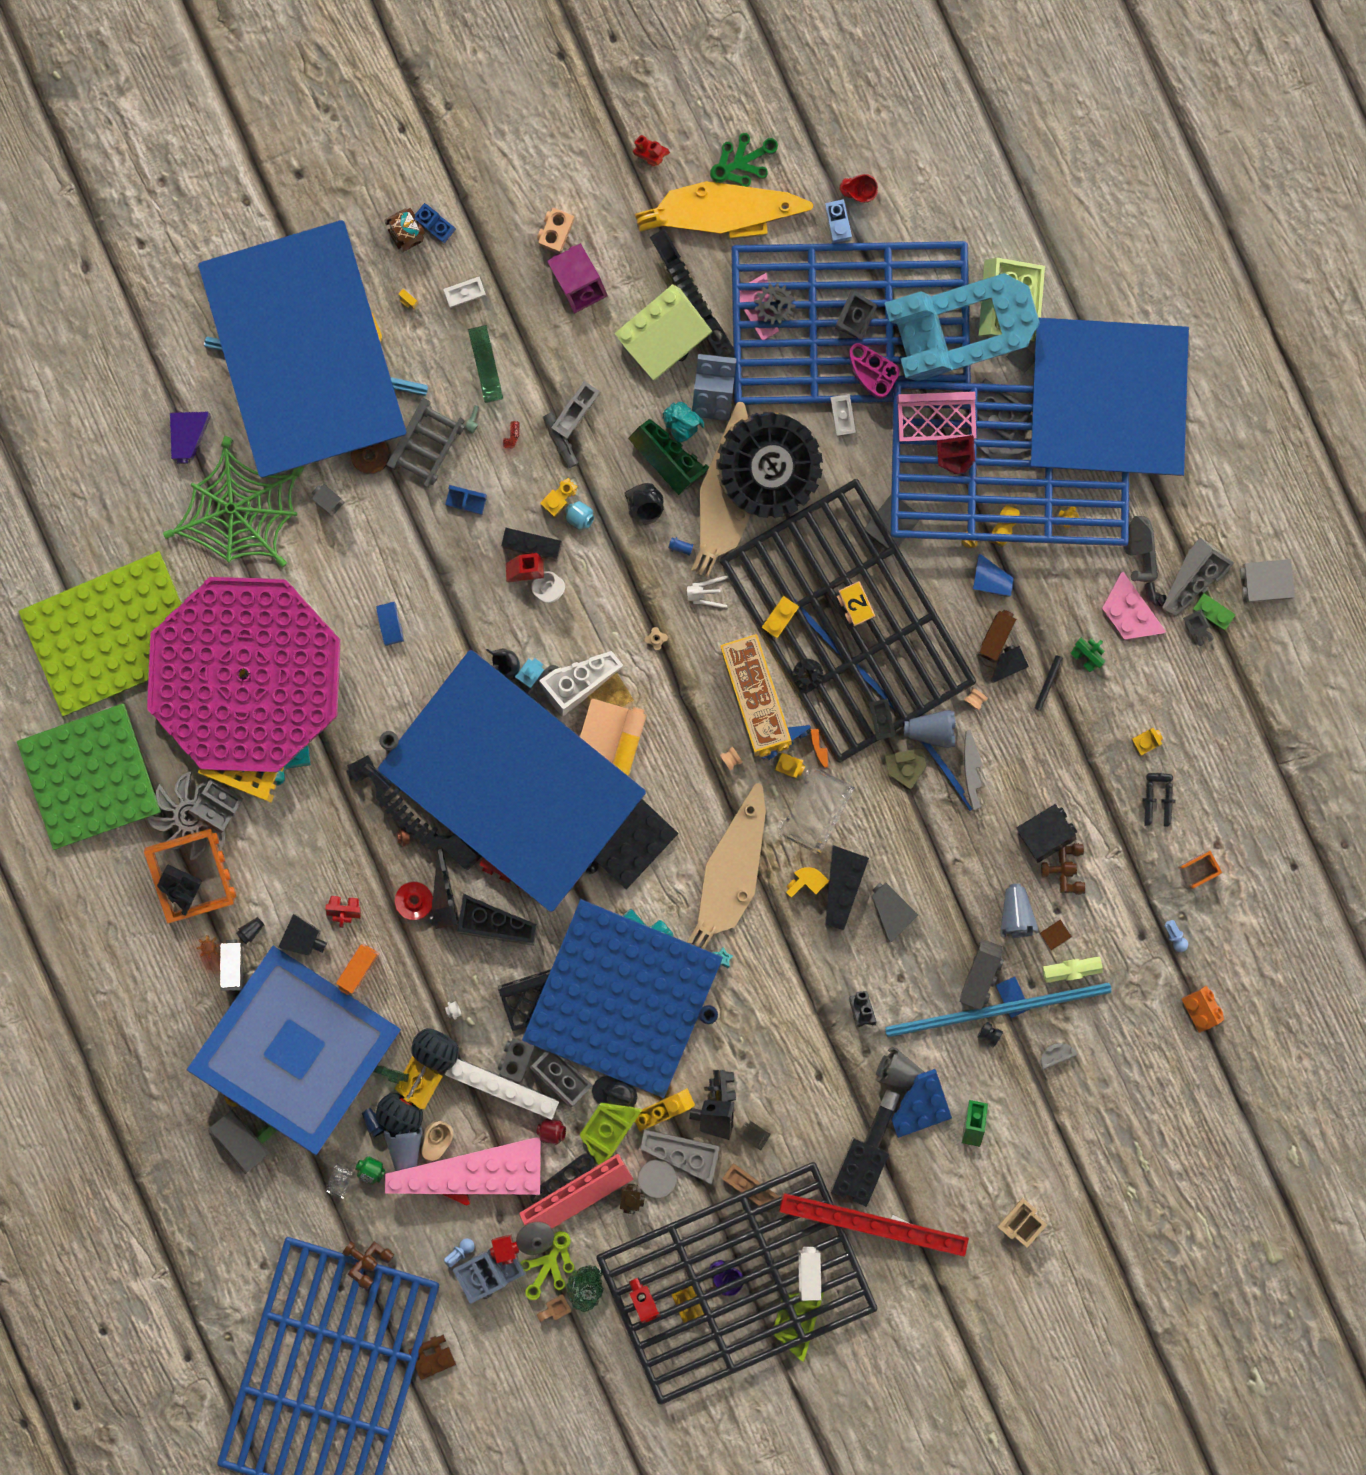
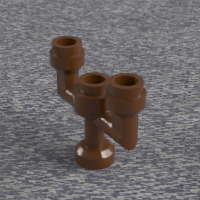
(1066, 869)
(366, 1261)

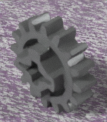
(762, 307)

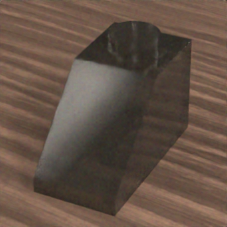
(754, 1134)

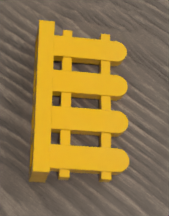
(246, 782)

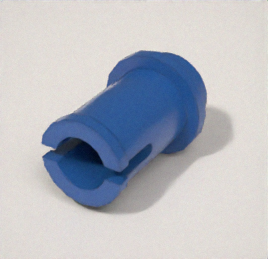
(680, 546)

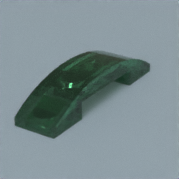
(485, 364)

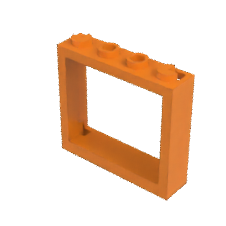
(219, 858)

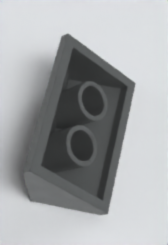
(561, 1077)
(238, 1141)

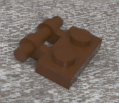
(435, 1362)

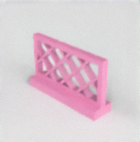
(932, 400)

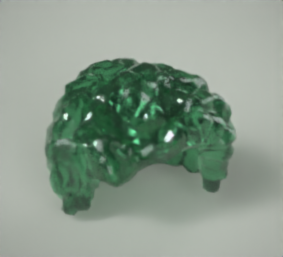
(582, 1282)

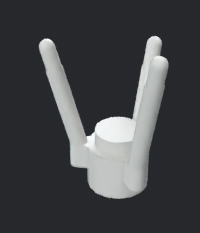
(696, 592)

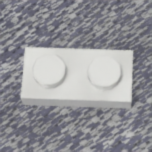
(464, 292)
(843, 414)

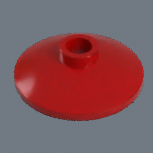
(404, 896)

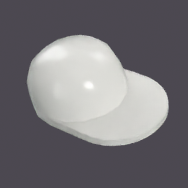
(548, 588)

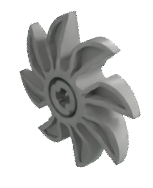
(180, 815)

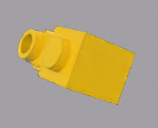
(555, 500)

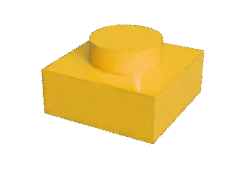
(407, 300)

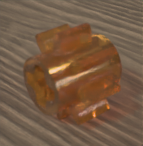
(203, 947)

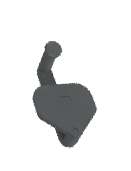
(1142, 542)

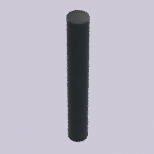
(1048, 682)

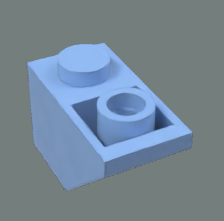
(838, 221)

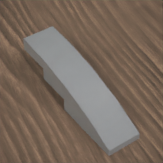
(971, 762)

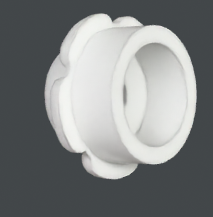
(453, 1010)

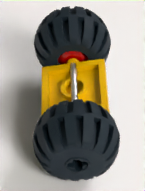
(431, 1053)

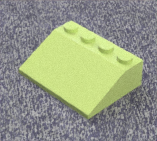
(1024, 272)
(663, 332)

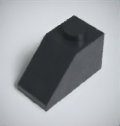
(1009, 663)

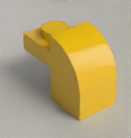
(810, 877)

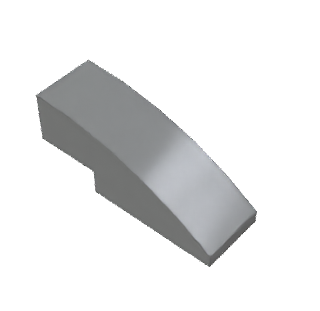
(576, 409)

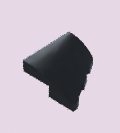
(179, 887)

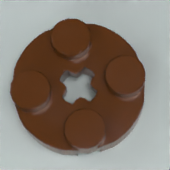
(370, 466)

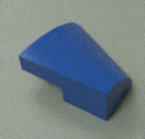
(991, 578)

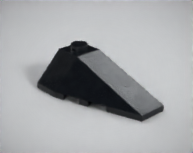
(443, 904)

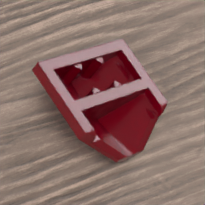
(956, 454)

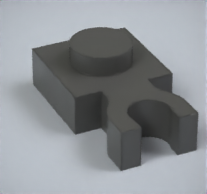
(1197, 625)

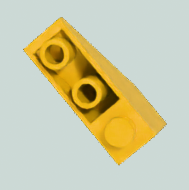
(664, 1109)

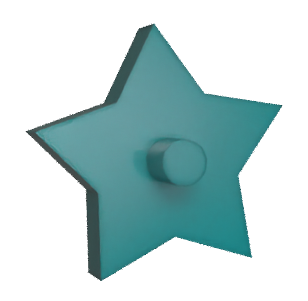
(726, 957)

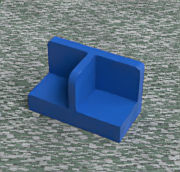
(466, 499)

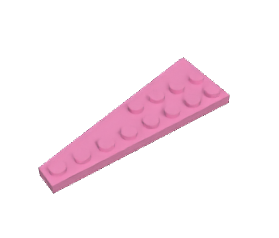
(496, 1170)

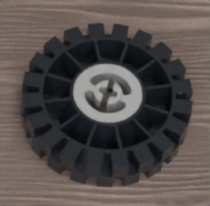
(746, 483)

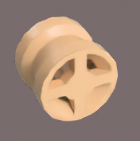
(975, 699)
(731, 758)

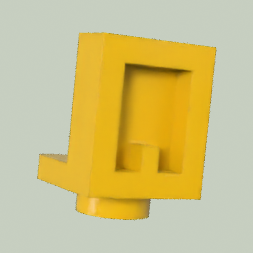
(1147, 741)
(790, 765)

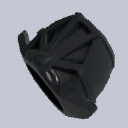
(645, 503)

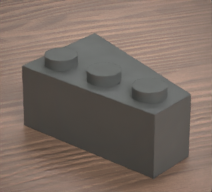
(982, 974)

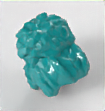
(681, 421)

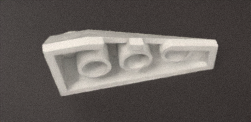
(574, 683)

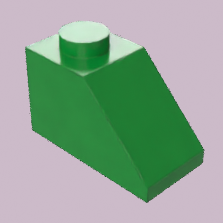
(974, 1123)

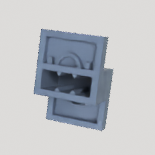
(714, 387)
(484, 1275)

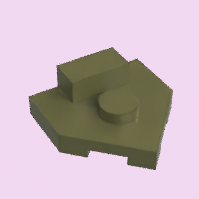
(906, 766)

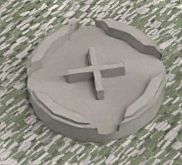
(657, 1178)

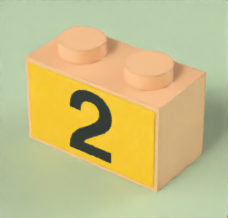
(856, 604)

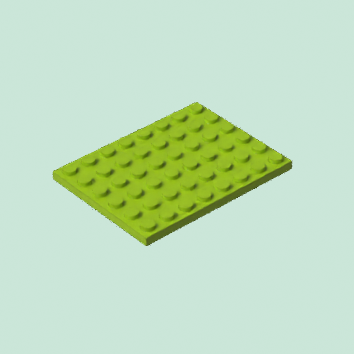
(98, 633)

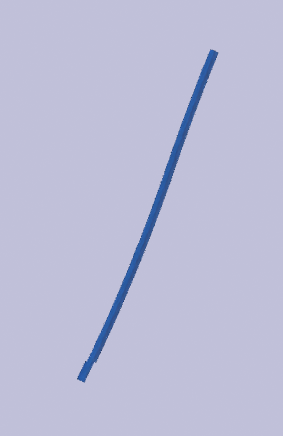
(881, 692)

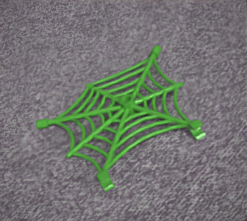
(226, 443)

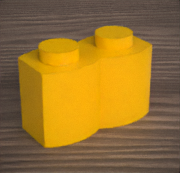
(1005, 528)

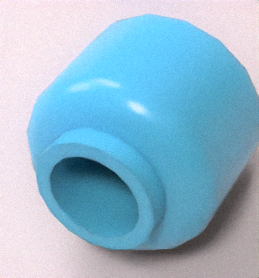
(579, 515)

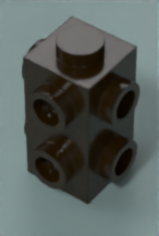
(631, 1199)

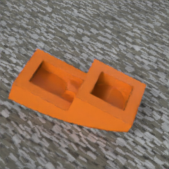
(821, 753)

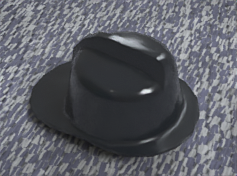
(614, 1092)

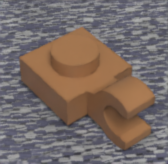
(556, 1307)

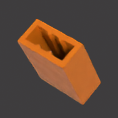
(357, 969)

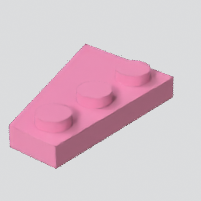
(750, 296)

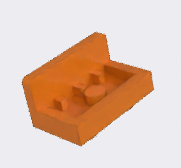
(1203, 1009)

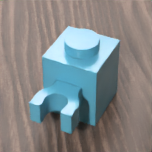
(530, 672)

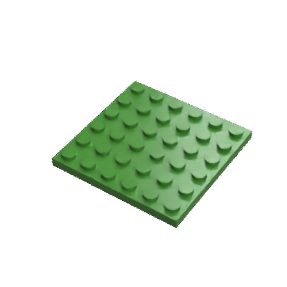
(88, 776)

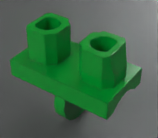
(1095, 659)

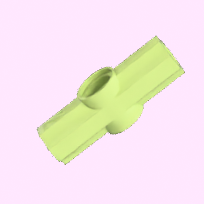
(1072, 969)

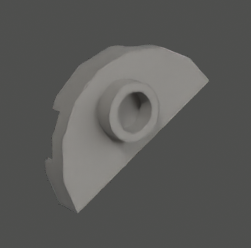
(1057, 1053)

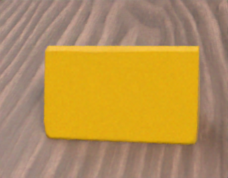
(683, 1296)

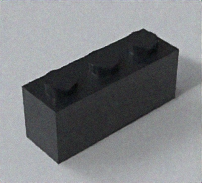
(531, 543)

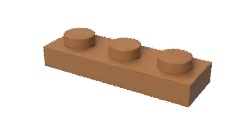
(743, 1181)

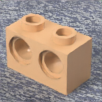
(561, 232)

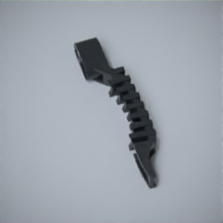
(680, 275)
(453, 845)

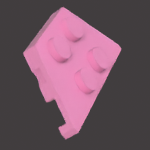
(1130, 612)

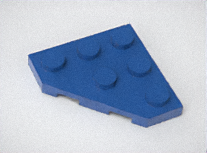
(922, 1105)

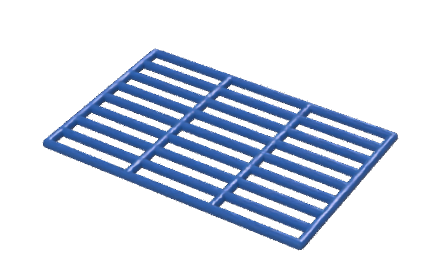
(813, 323)
(972, 480)
(339, 1337)

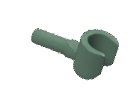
(471, 426)

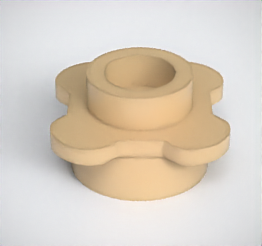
(661, 638)

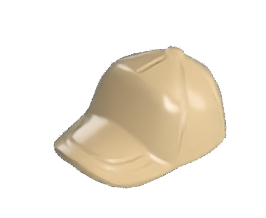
(436, 1140)

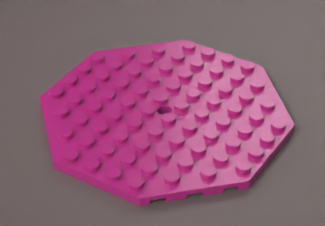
(289, 684)

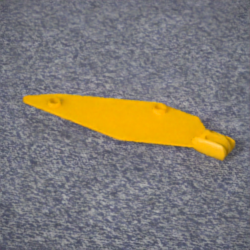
(720, 208)

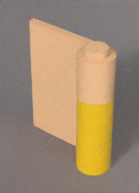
(614, 732)

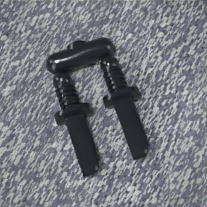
(1158, 777)

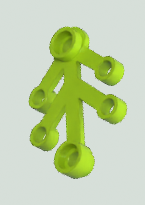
(550, 1262)

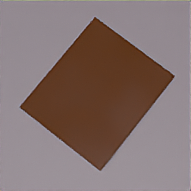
(1055, 934)

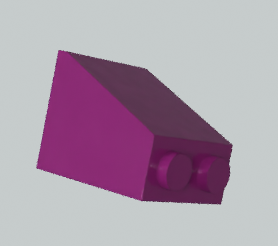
(577, 278)

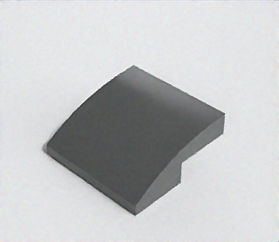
(216, 805)

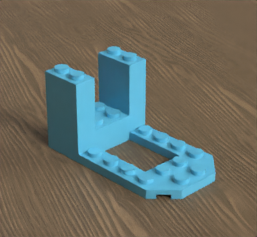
(923, 333)

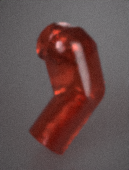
(514, 435)

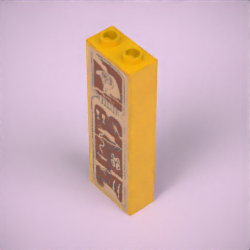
(756, 695)

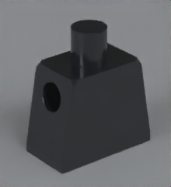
(301, 937)
(715, 1118)

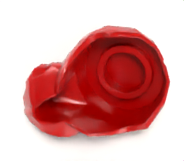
(860, 188)

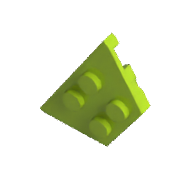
(607, 1129)
(808, 1326)

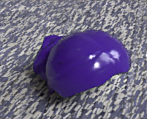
(732, 1274)

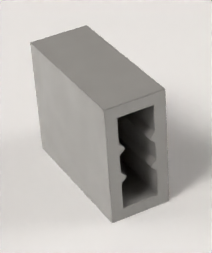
(1267, 580)

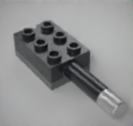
(864, 1158)

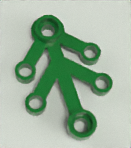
(740, 161)

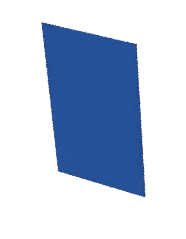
(1010, 992)

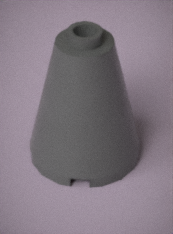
(897, 1070)

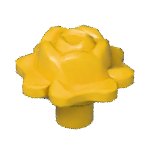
(1069, 513)

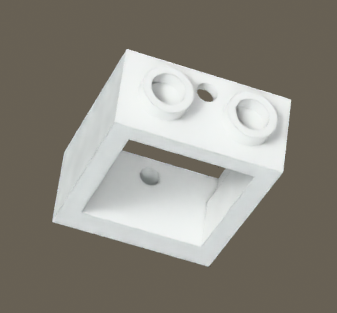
(809, 1274)

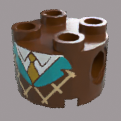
(404, 229)

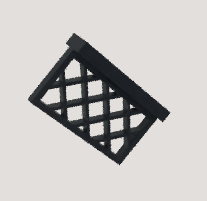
(519, 986)

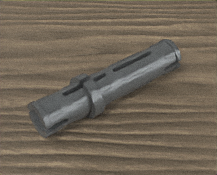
(564, 447)

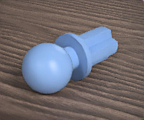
(1175, 935)
(466, 1246)

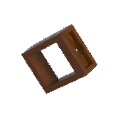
(996, 635)

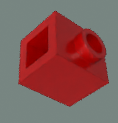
(504, 1249)

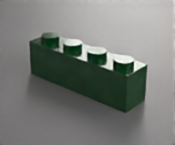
(667, 456)

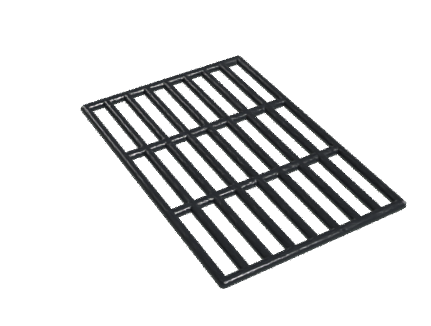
(828, 587)
(701, 1298)

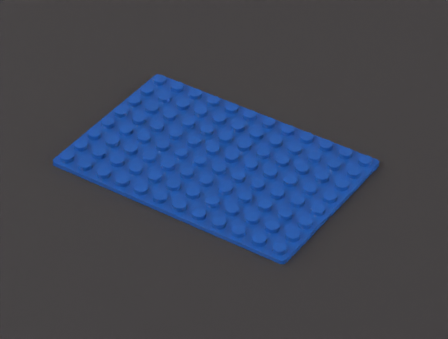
(302, 349)
(511, 780)

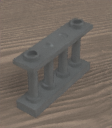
(415, 426)

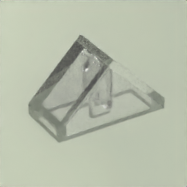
(340, 1180)

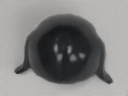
(505, 662)

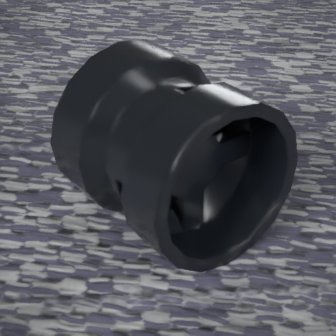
(990, 1034)

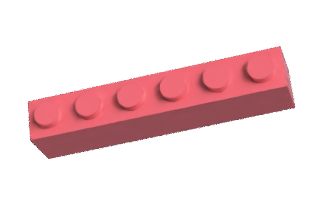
(579, 1193)

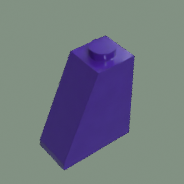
(186, 434)

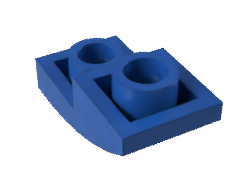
(434, 223)
(389, 623)

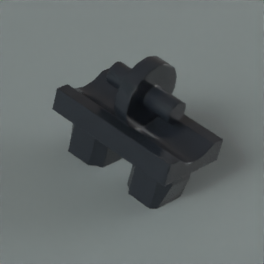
(862, 1009)
(718, 1087)

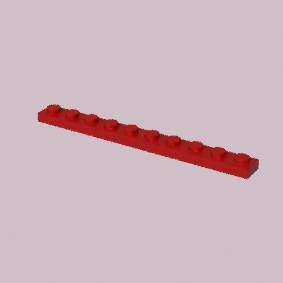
(873, 1224)

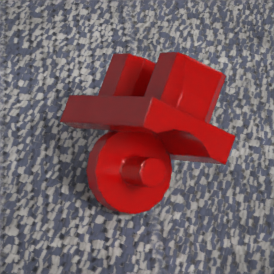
(649, 150)
(342, 913)

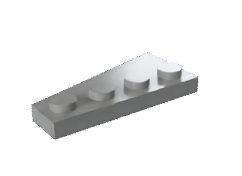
(687, 1154)

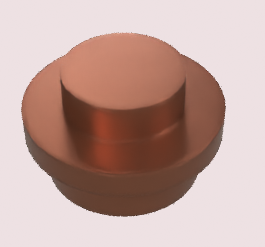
(402, 837)

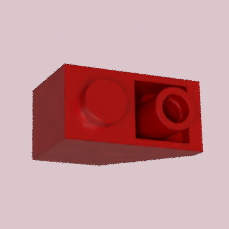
(525, 568)

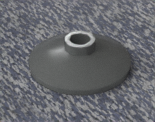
(534, 1232)

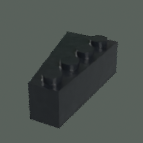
(844, 881)
(494, 923)

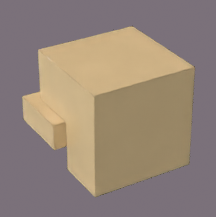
(1022, 1223)

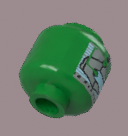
(370, 1170)

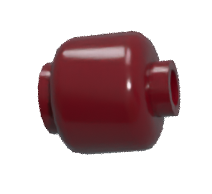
(551, 1131)

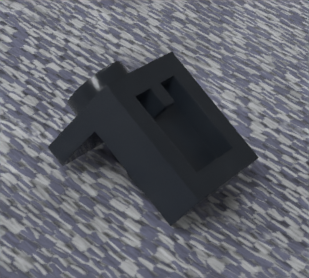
(354, 770)

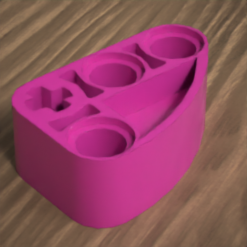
(869, 376)

